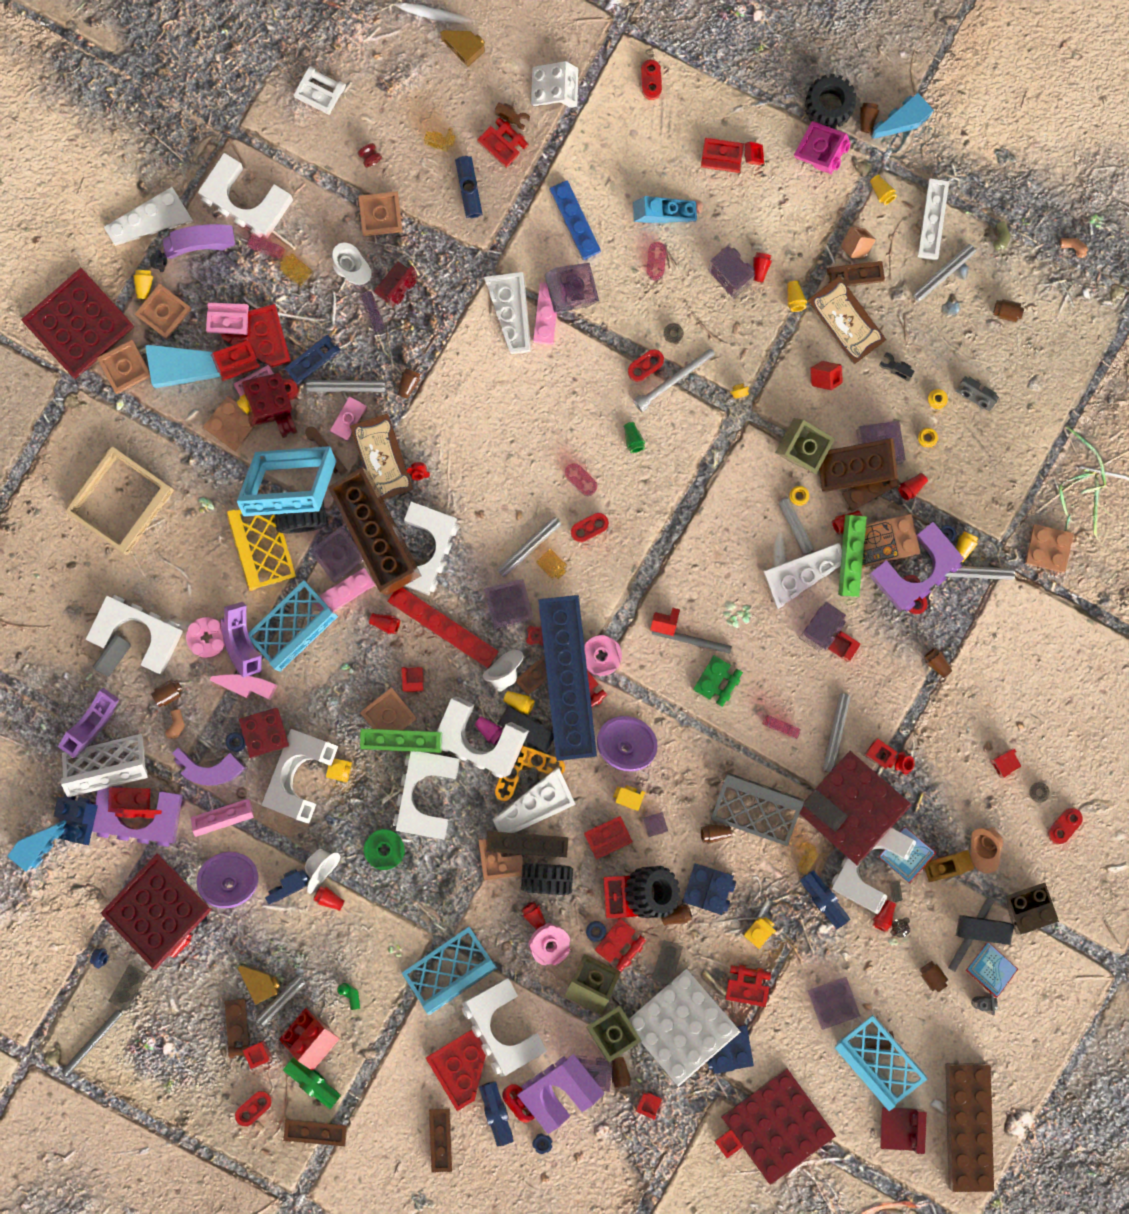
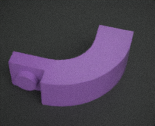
(198, 238)
(237, 641)
(90, 725)
(220, 774)

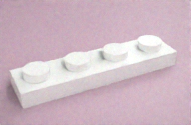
(933, 219)

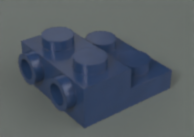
(79, 816)
(292, 882)
(709, 889)
(733, 1055)

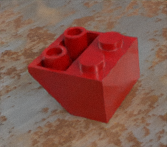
(615, 900)
(309, 1039)

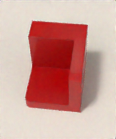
(826, 375)
(665, 623)
(844, 646)
(412, 679)
(1006, 763)
(257, 1054)
(648, 1104)

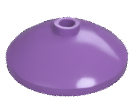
(627, 734)
(227, 870)

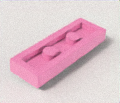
(545, 318)
(346, 590)
(222, 817)

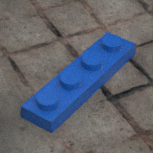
(575, 220)

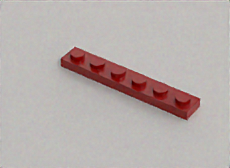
(443, 627)

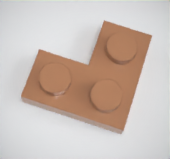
(496, 866)

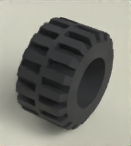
(832, 86)
(301, 522)
(547, 879)
(640, 893)

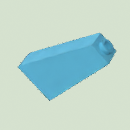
(179, 366)

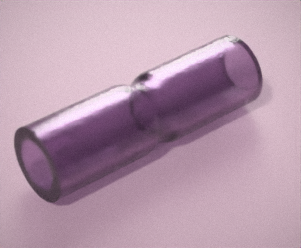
(372, 309)

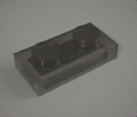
(825, 810)
(667, 962)
(128, 987)

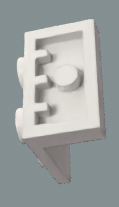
(555, 84)

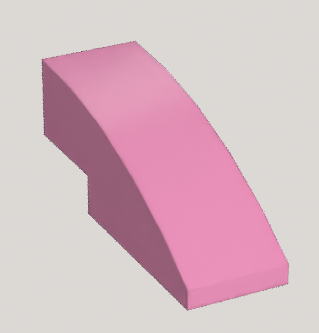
(245, 685)

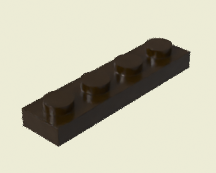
(526, 844)

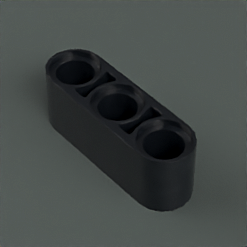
(537, 735)
(984, 929)

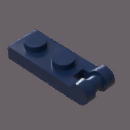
(312, 359)

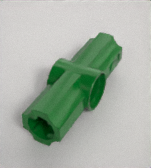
(312, 1083)

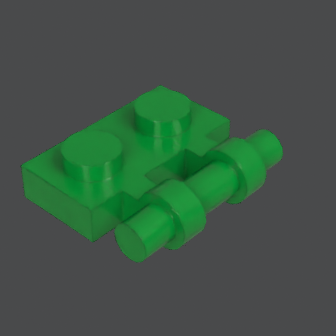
(712, 677)

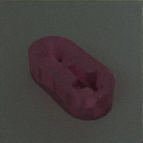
(265, 247)
(651, 261)
(577, 483)
(781, 726)

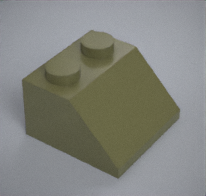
(805, 445)
(592, 984)
(613, 1034)

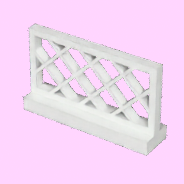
(105, 776)

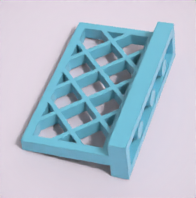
(300, 640)
(458, 986)
(867, 1073)

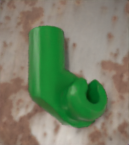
(351, 993)

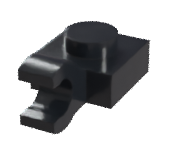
(901, 369)

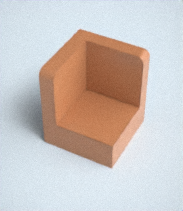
(858, 242)

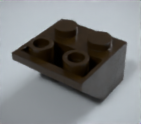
(1031, 909)

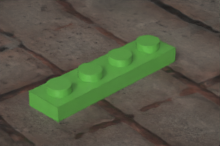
(852, 556)
(401, 740)

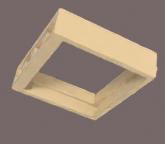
(145, 519)

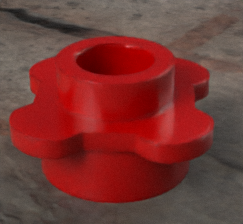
(418, 471)
(531, 638)
(904, 763)

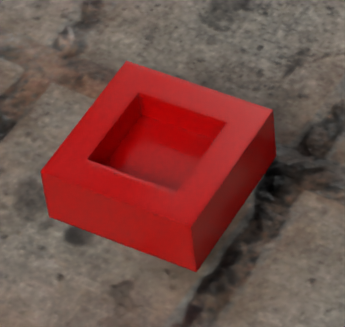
(754, 153)
(728, 1143)

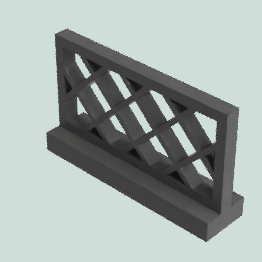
(758, 791)

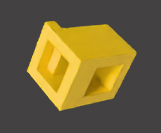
(339, 770)
(628, 797)

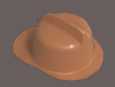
(986, 849)

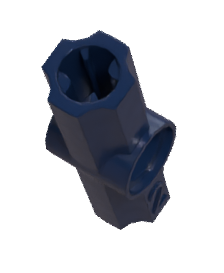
(470, 198)
(824, 899)
(496, 1113)

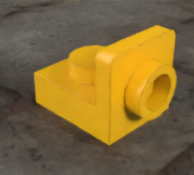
(759, 931)

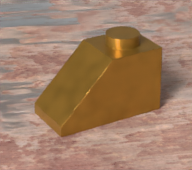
(464, 45)
(949, 866)
(259, 983)

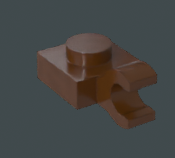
(508, 114)

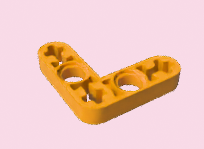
(526, 761)

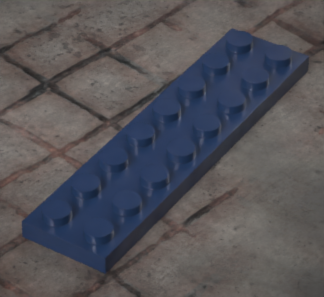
(567, 678)

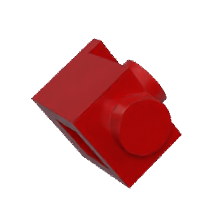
(877, 746)

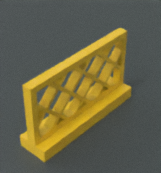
(245, 555)

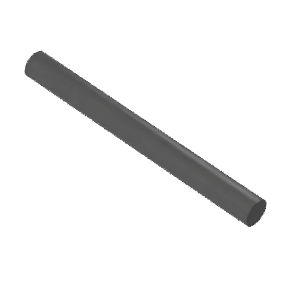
(696, 641)
(967, 942)
(92, 1042)

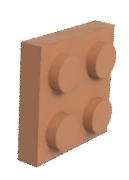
(380, 213)
(163, 311)
(124, 366)
(229, 424)
(1049, 548)
(388, 712)

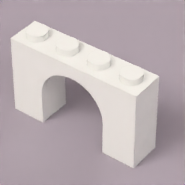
(261, 218)
(441, 528)
(163, 635)
(499, 760)
(420, 766)
(280, 792)
(849, 882)
(480, 1010)

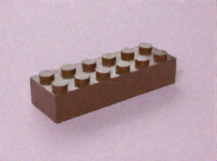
(374, 531)
(969, 1127)

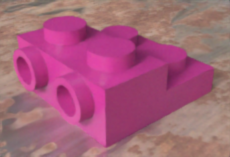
(823, 147)

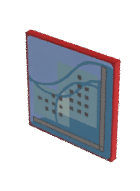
(917, 860)
(991, 969)

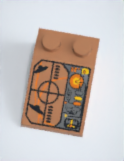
(890, 541)

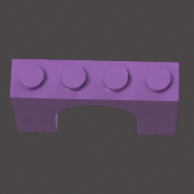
(944, 559)
(161, 829)
(571, 1078)

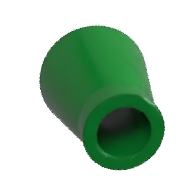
(634, 439)

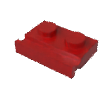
(722, 155)
(235, 360)
(608, 837)

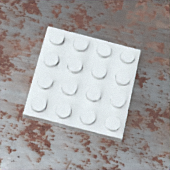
(683, 1027)

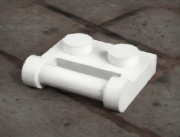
(316, 95)

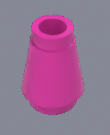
(489, 730)

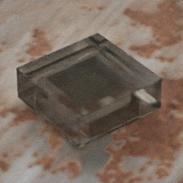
(895, 890)

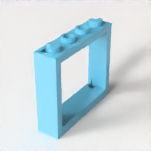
(288, 502)

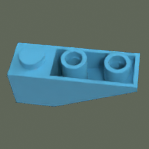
(908, 117)
(663, 210)
(29, 850)

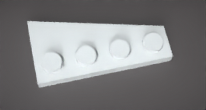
(153, 216)
(510, 303)
(795, 576)
(538, 803)

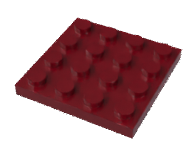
(77, 323)
(866, 800)
(156, 911)
(778, 1126)

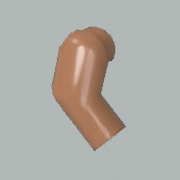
(1075, 243)
(177, 725)

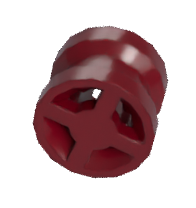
(369, 155)
(286, 426)

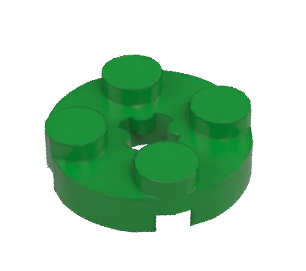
(376, 858)

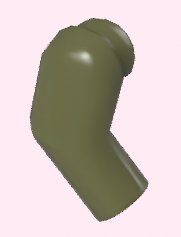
(1004, 236)

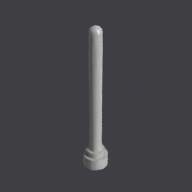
(643, 401)

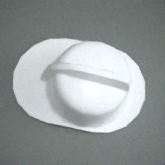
(350, 264)
(503, 671)
(319, 867)

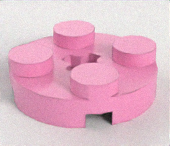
(199, 646)
(612, 660)
(541, 937)

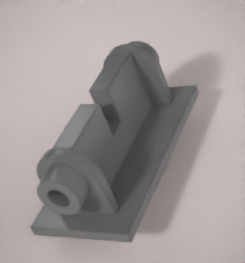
(970, 389)
(985, 1003)

